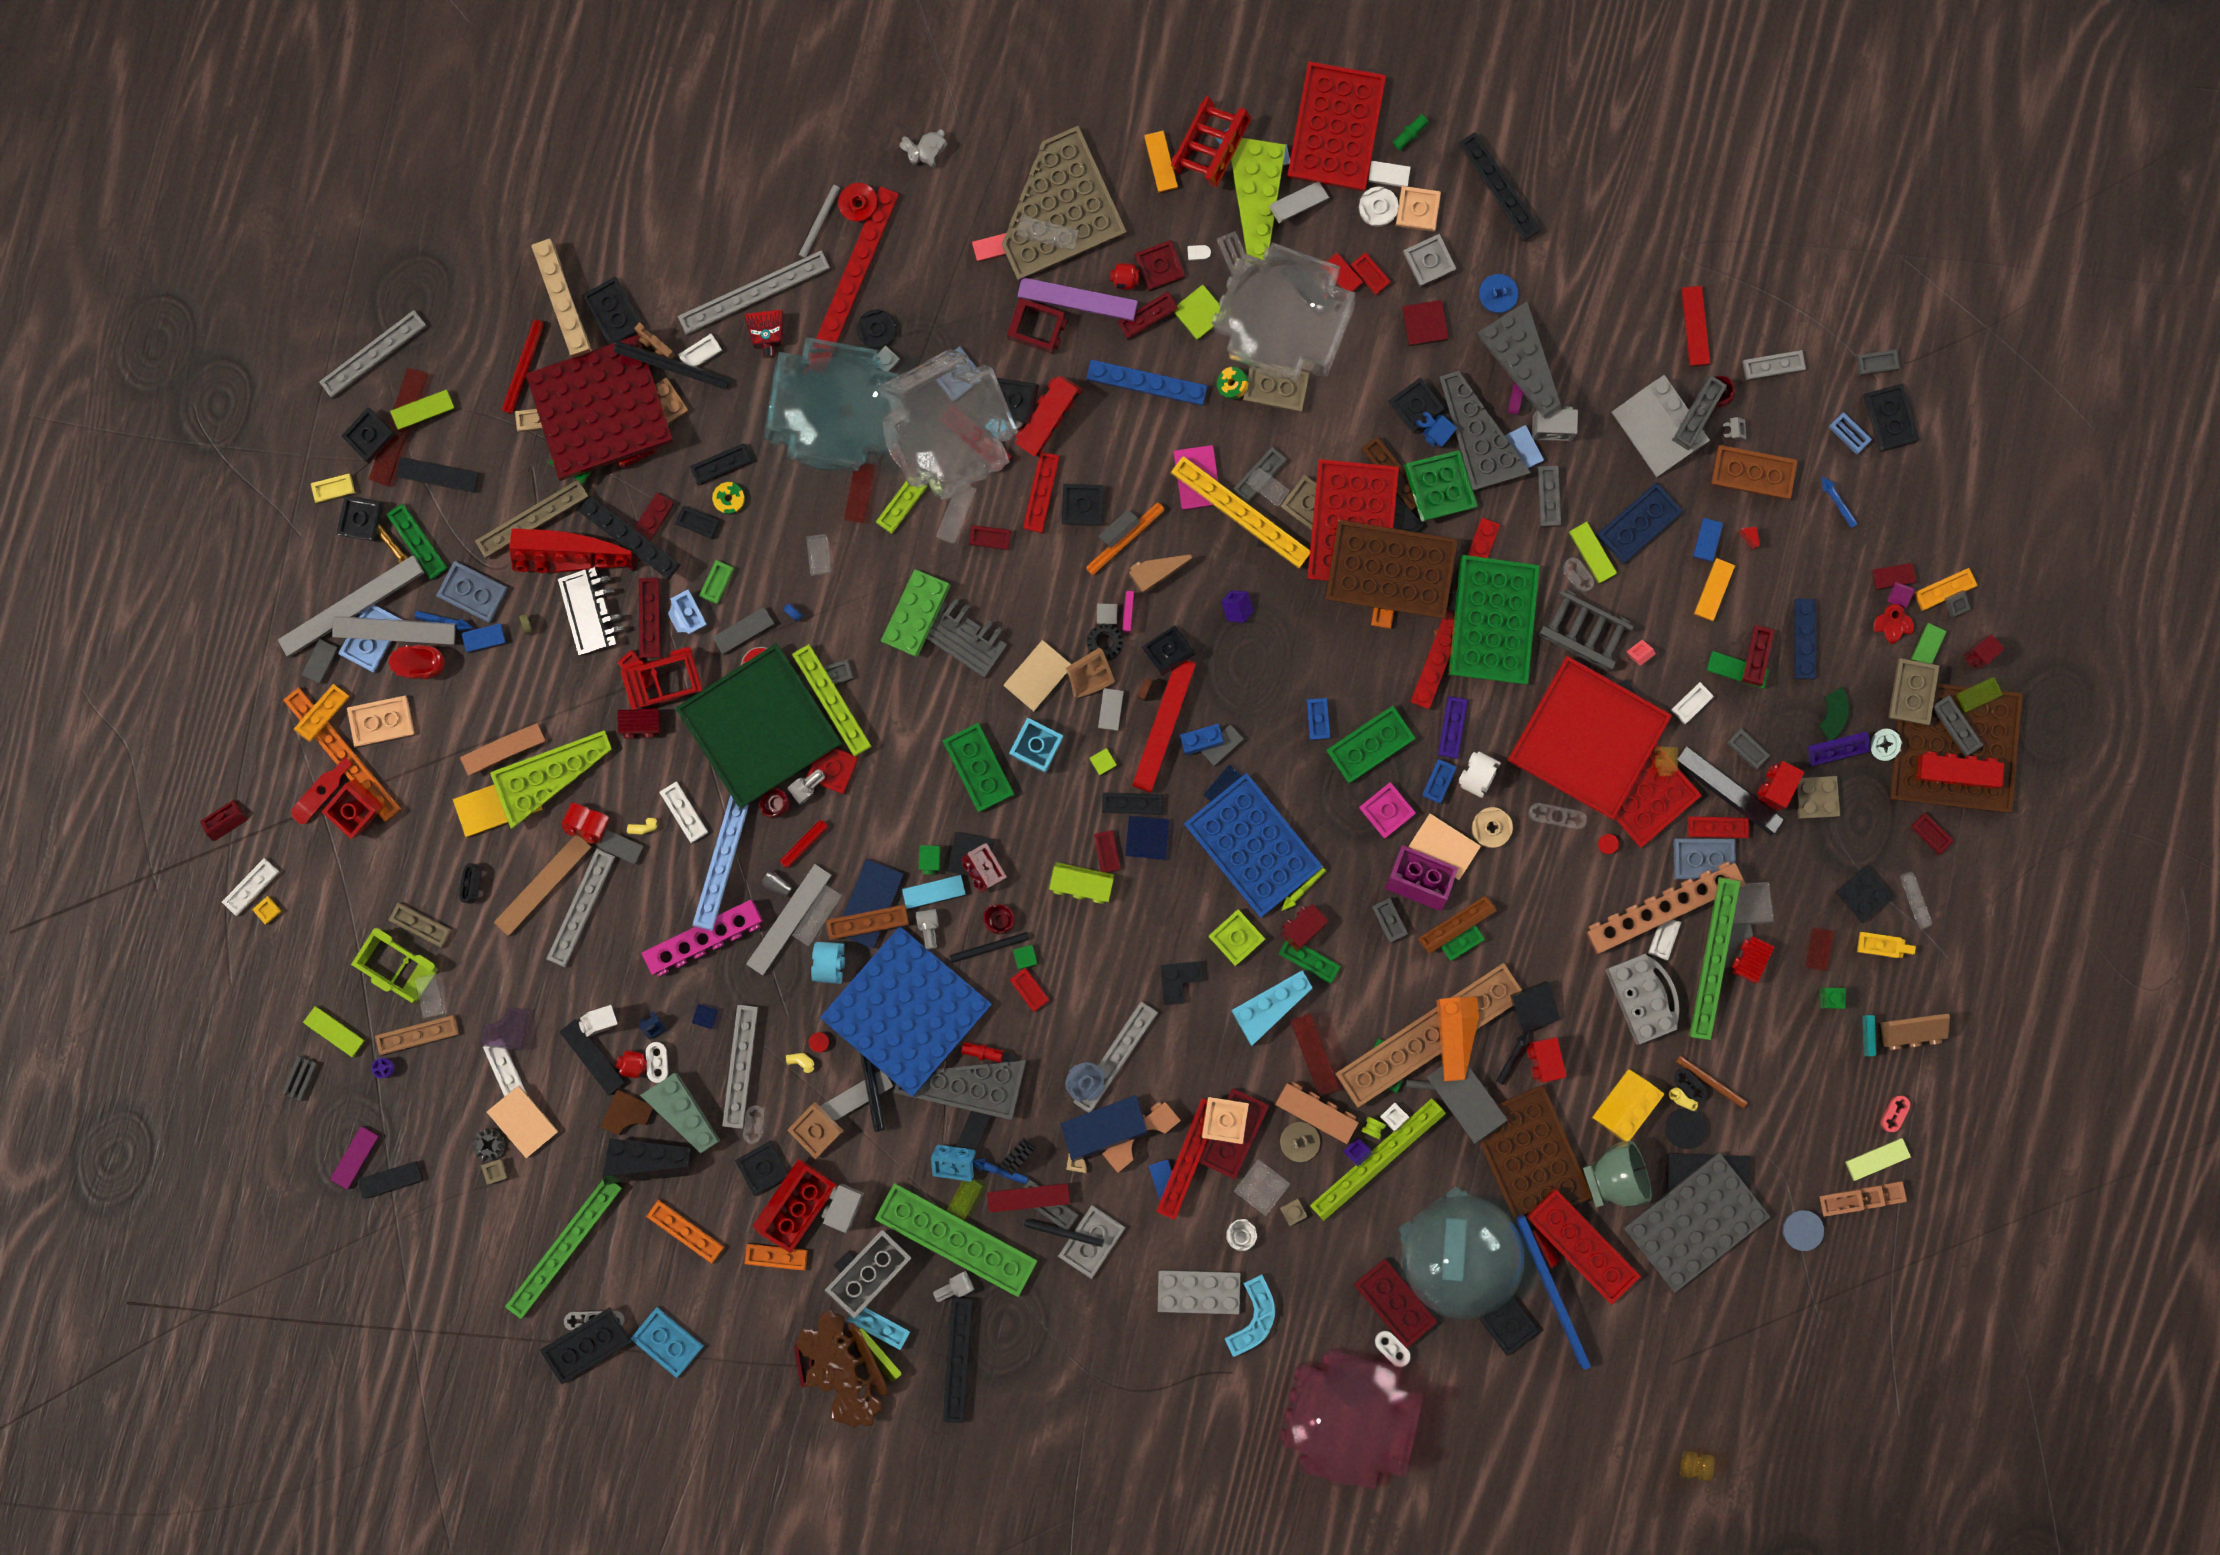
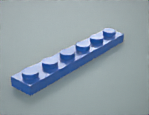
(1146, 382)

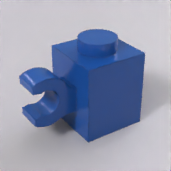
(1437, 429)

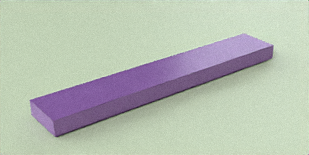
(1077, 299)

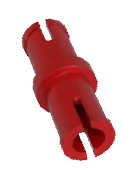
(982, 1052)

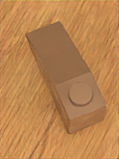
(1155, 571)

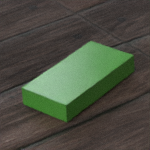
(716, 582)
(1928, 644)

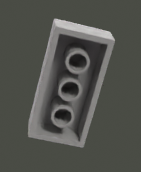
(868, 1274)

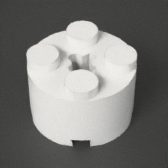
(1479, 774)

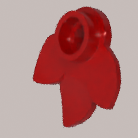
(1892, 626)

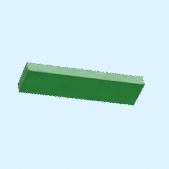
(417, 541)

